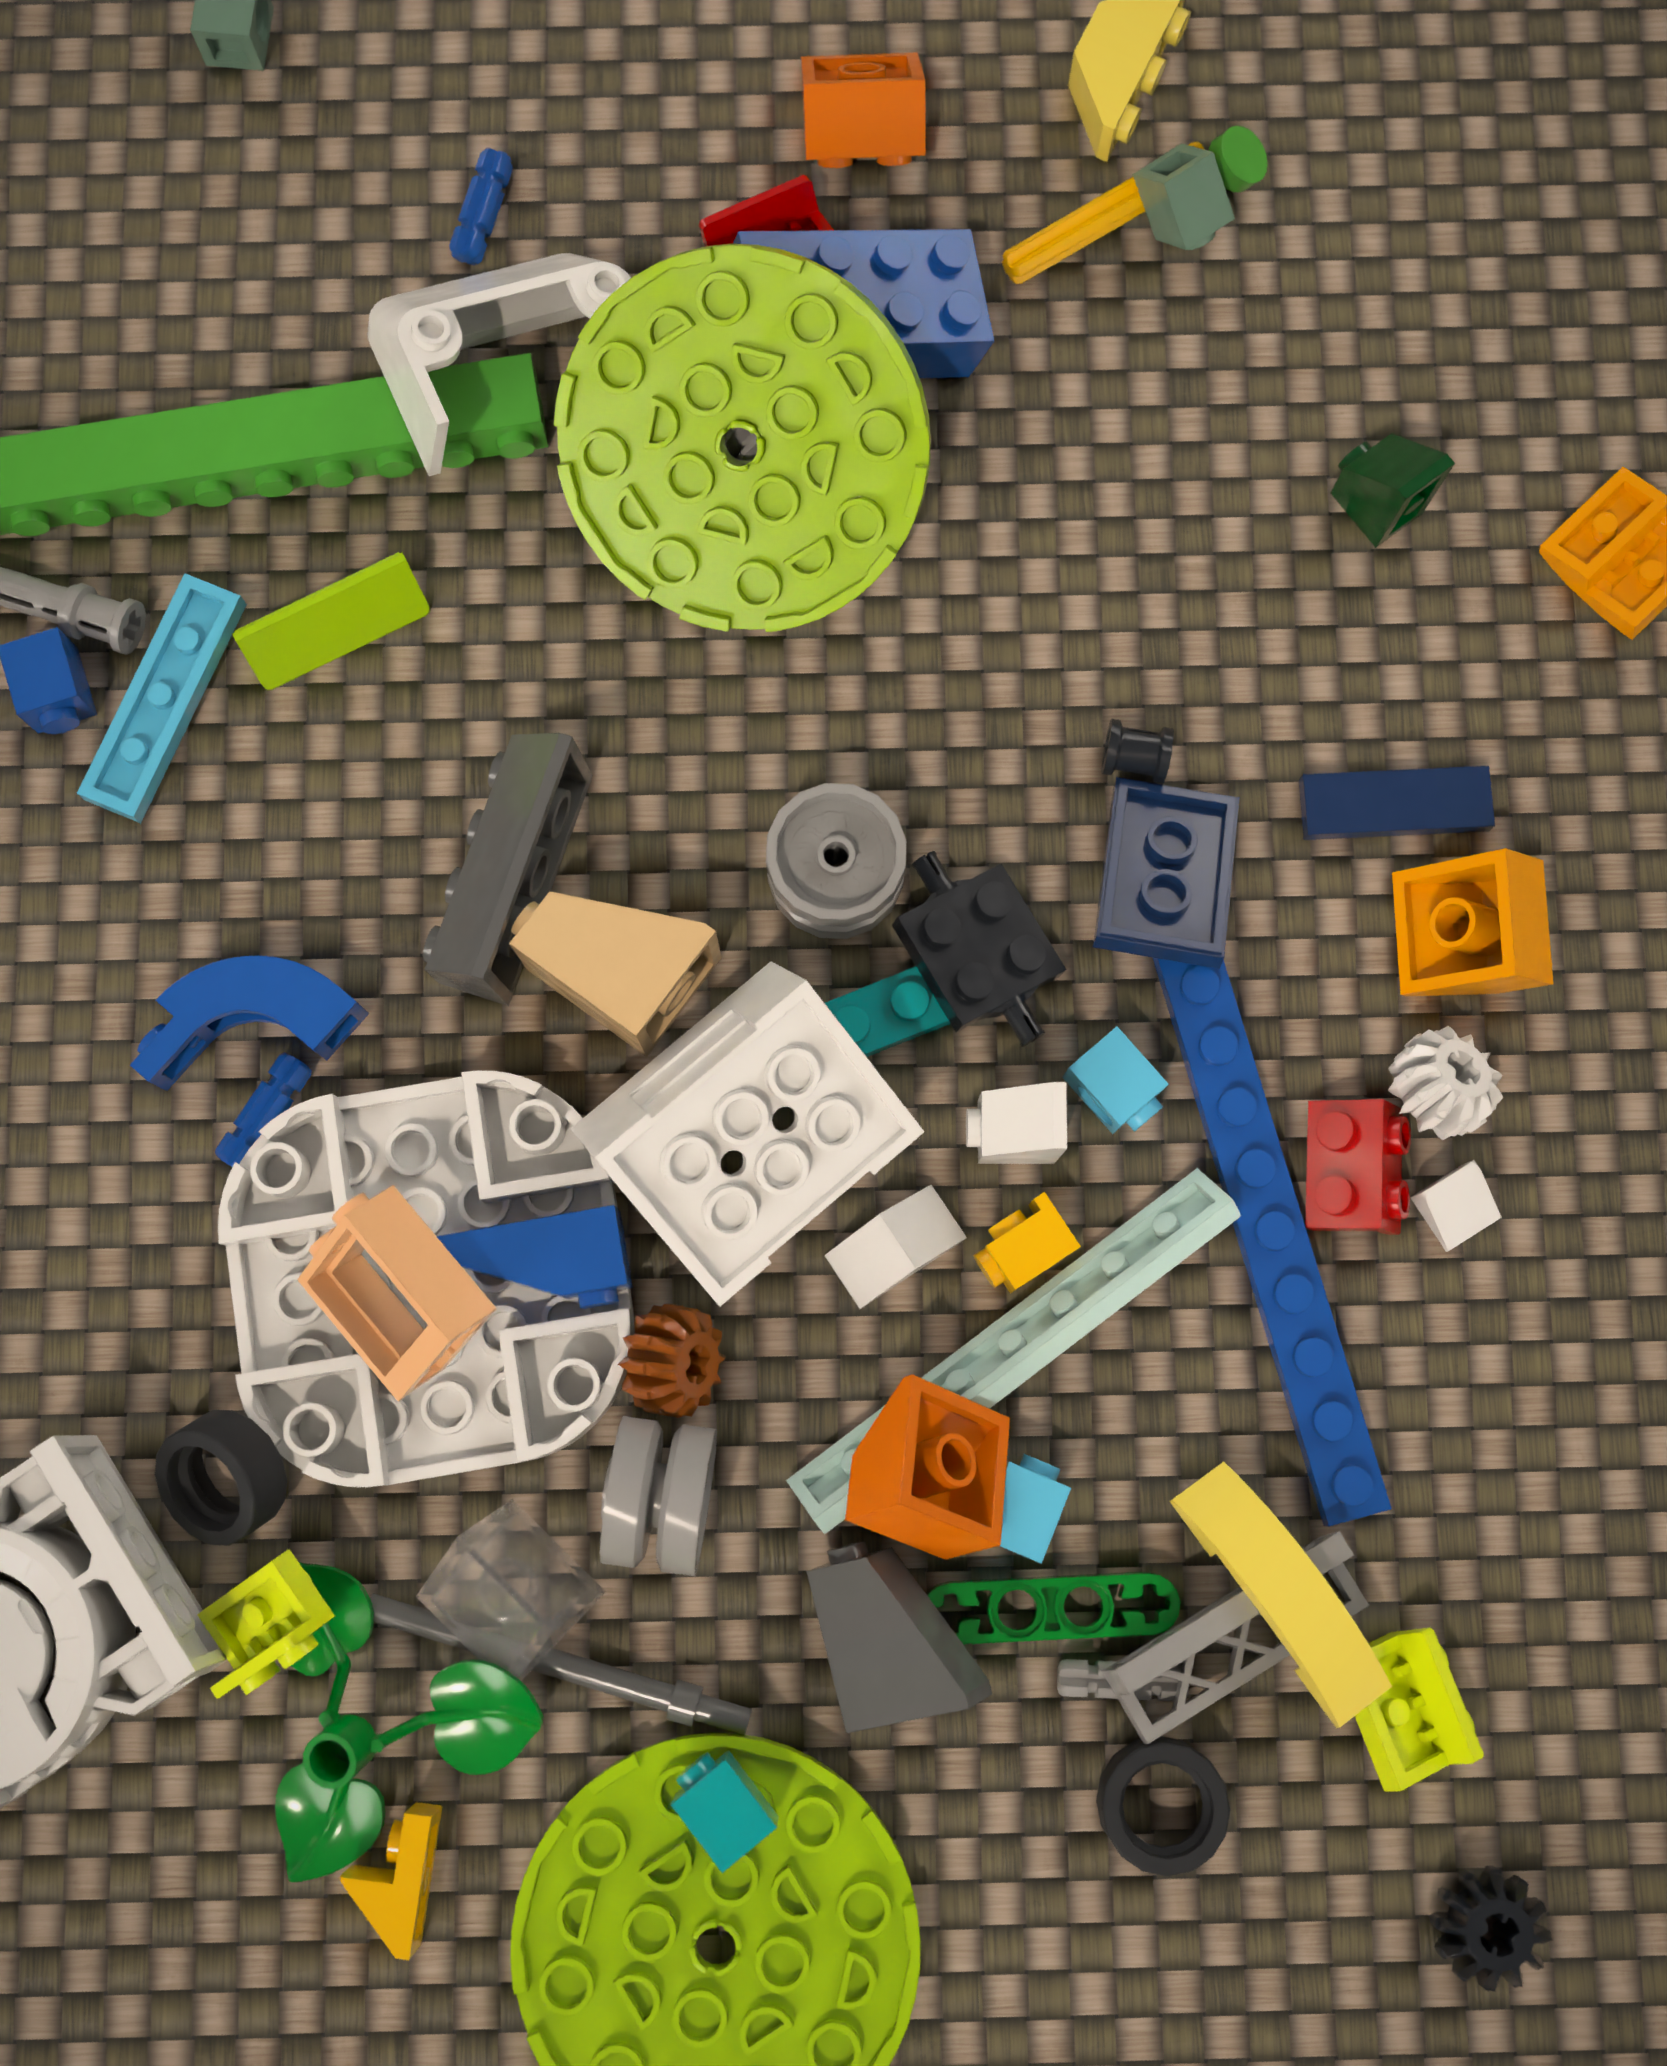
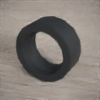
(192, 1495)
(1214, 1817)

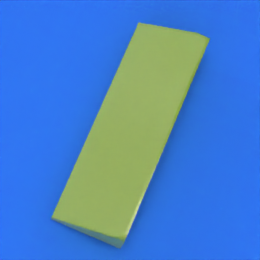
(332, 622)

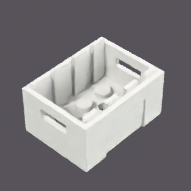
(718, 1094)

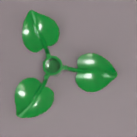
(319, 1807)

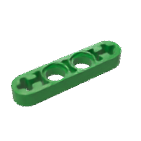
(1049, 1599)

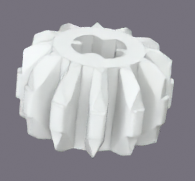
(1445, 1083)

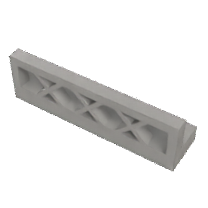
(1211, 1626)

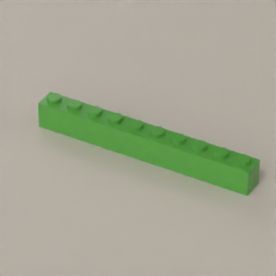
(259, 446)

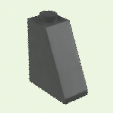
(889, 1642)

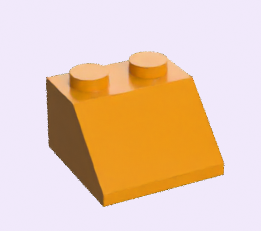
(1473, 925)

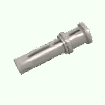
(75, 609)

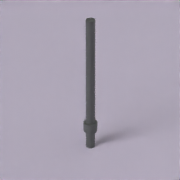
(681, 1701)

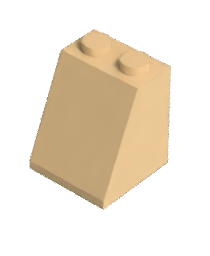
(616, 961)

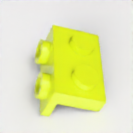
(265, 1621)
(1421, 1718)

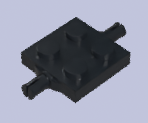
(978, 948)

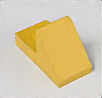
(398, 1898)

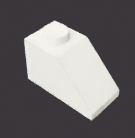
(1019, 1124)

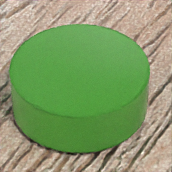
(1239, 158)

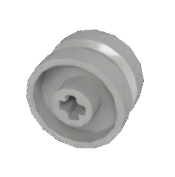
(829, 825)
(651, 1494)

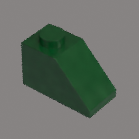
(1389, 484)

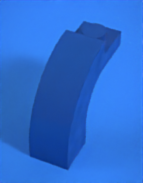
(241, 993)

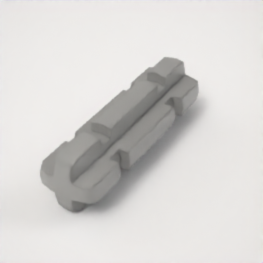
(1078, 1679)

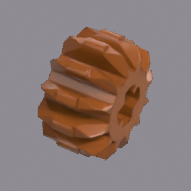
(672, 1360)

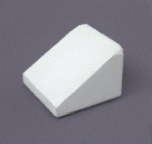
(1457, 1205)

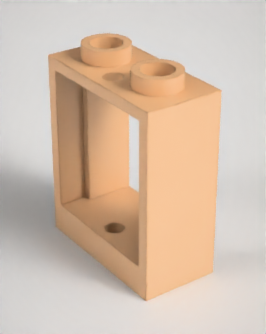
(369, 1311)

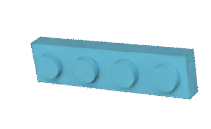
(162, 698)

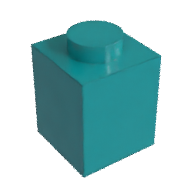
(723, 1808)

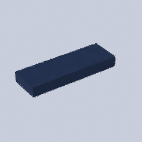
(1396, 802)

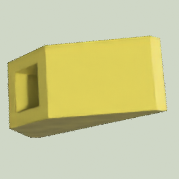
(1119, 62)

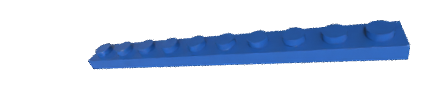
(1274, 1243)

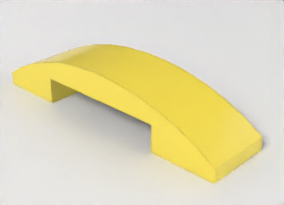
(1286, 1591)

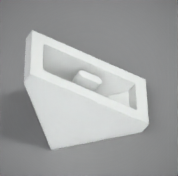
(895, 1246)

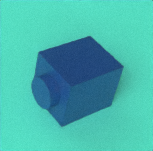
(47, 681)

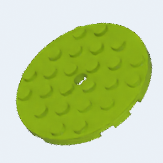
(760, 348)
(626, 1890)

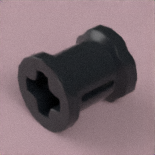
(1137, 751)

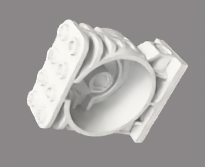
(95, 1598)

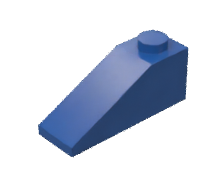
(557, 1254)

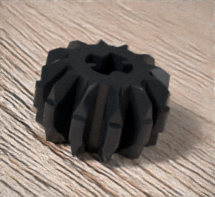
(1513, 1932)

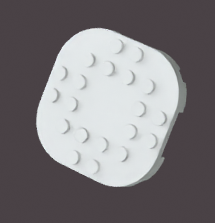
(465, 1160)

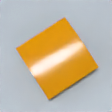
(1616, 552)

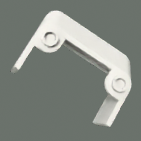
(432, 325)

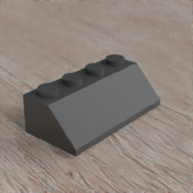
(509, 863)

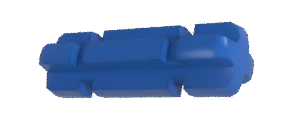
(481, 206)
(264, 1105)

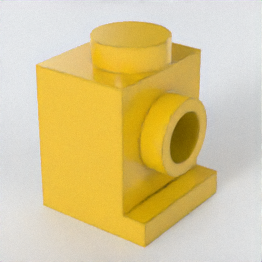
(1026, 1246)

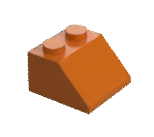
(863, 108)
(932, 1471)

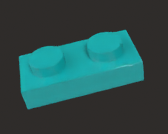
(889, 1012)

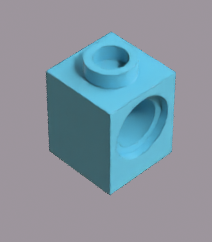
(1117, 1082)
(1031, 1507)

